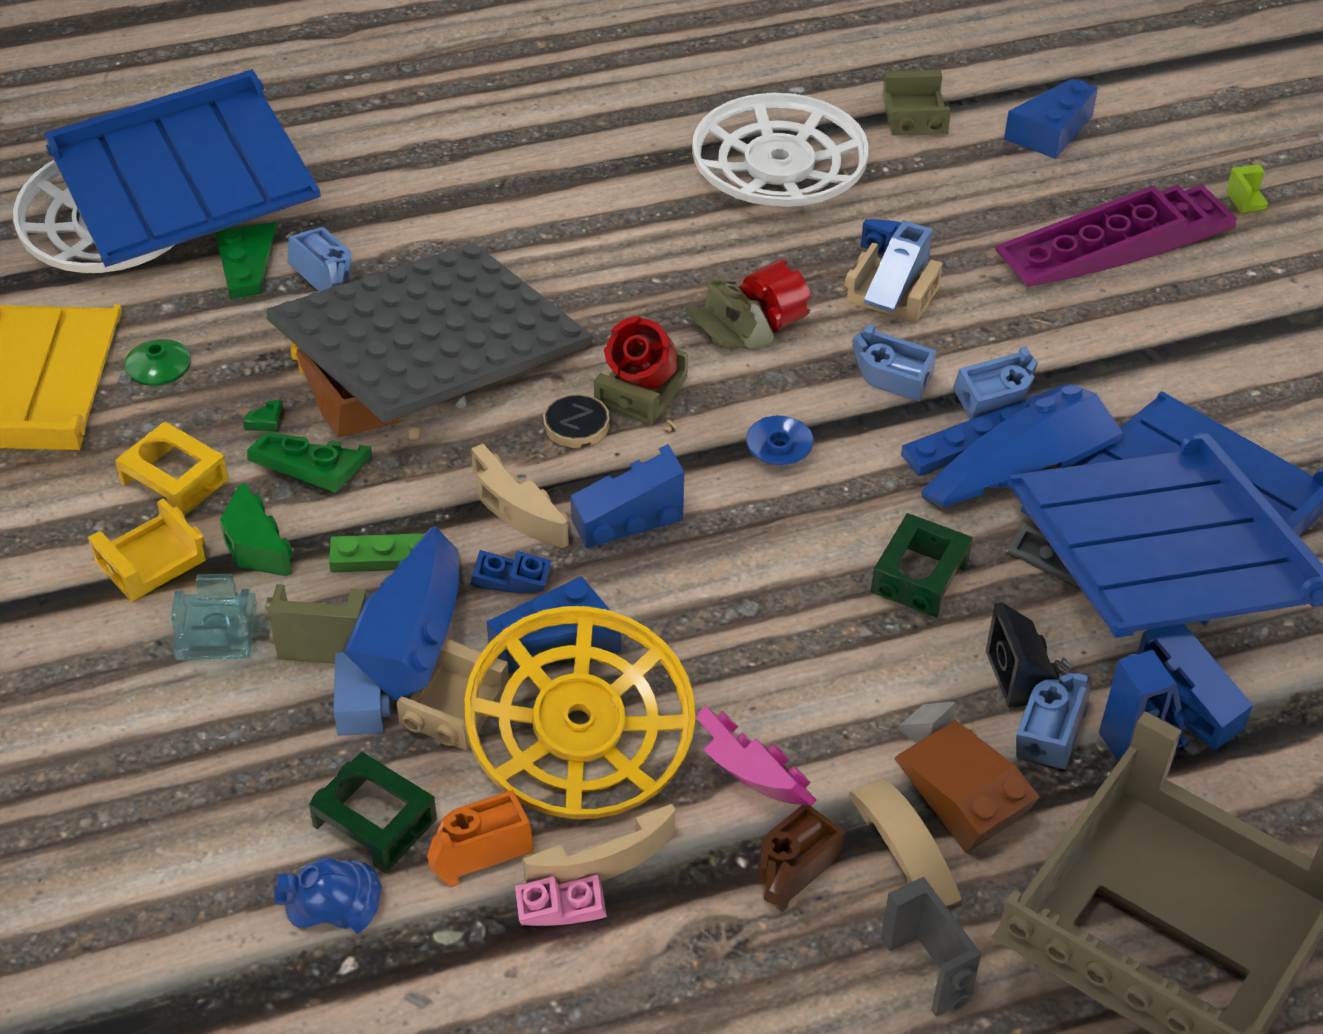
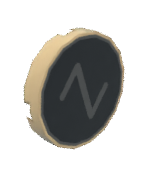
(576, 420)

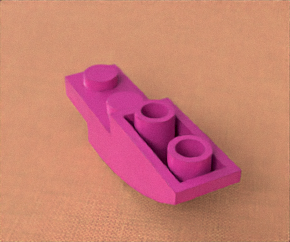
(753, 762)

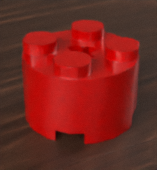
(779, 293)
(631, 338)

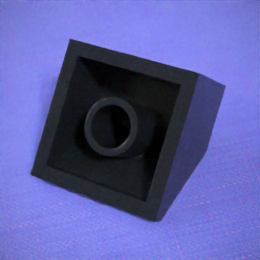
(1017, 655)

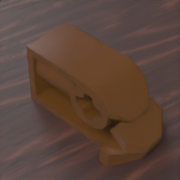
(797, 854)

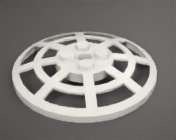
(780, 156)
(41, 181)

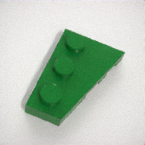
(245, 257)
(316, 464)

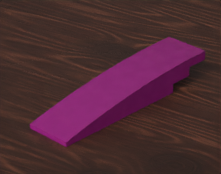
(1117, 234)

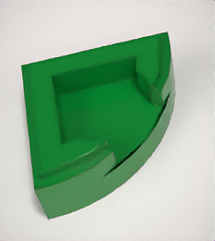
(265, 418)

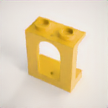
(189, 488)

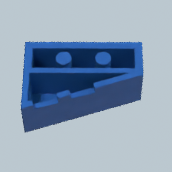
(1052, 118)
(573, 593)
(1139, 686)

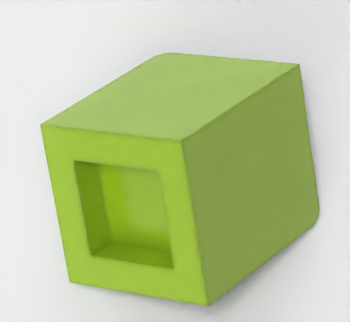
(1245, 188)

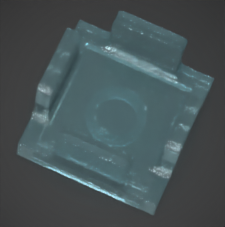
(214, 621)

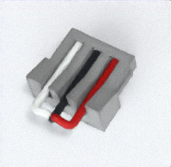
(1063, 666)

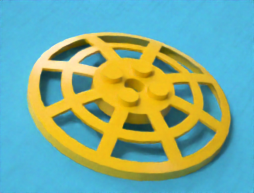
(579, 693)

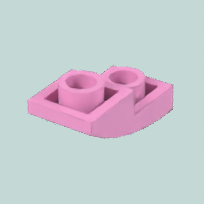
(551, 903)

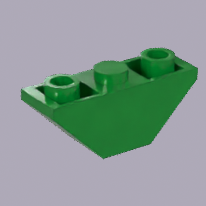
(253, 536)

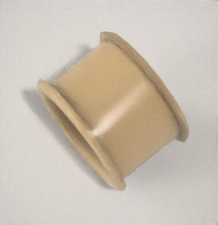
(414, 432)

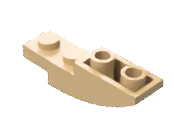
(518, 504)

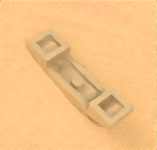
(906, 837)
(606, 859)

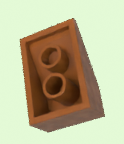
(337, 405)
(967, 784)

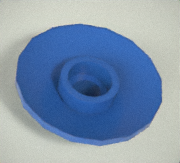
(779, 440)

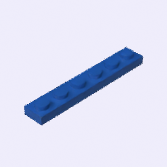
(944, 446)

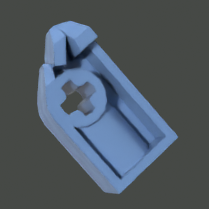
(320, 258)
(893, 363)
(995, 383)
(1053, 720)

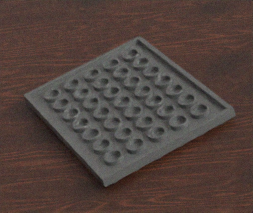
(428, 330)

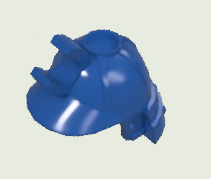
(330, 893)

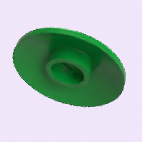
(157, 362)

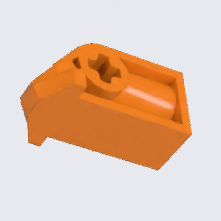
(480, 837)

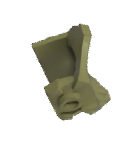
(749, 330)

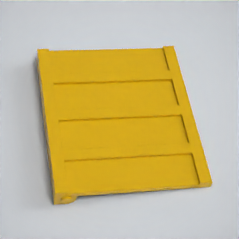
(51, 372)

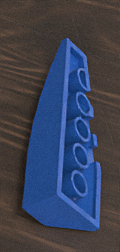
(1044, 434)
(408, 618)

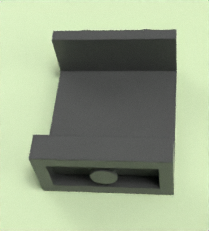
(920, 913)

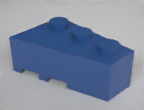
(632, 502)
(1208, 697)

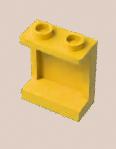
(150, 552)

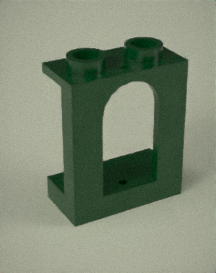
(931, 540)
(402, 831)

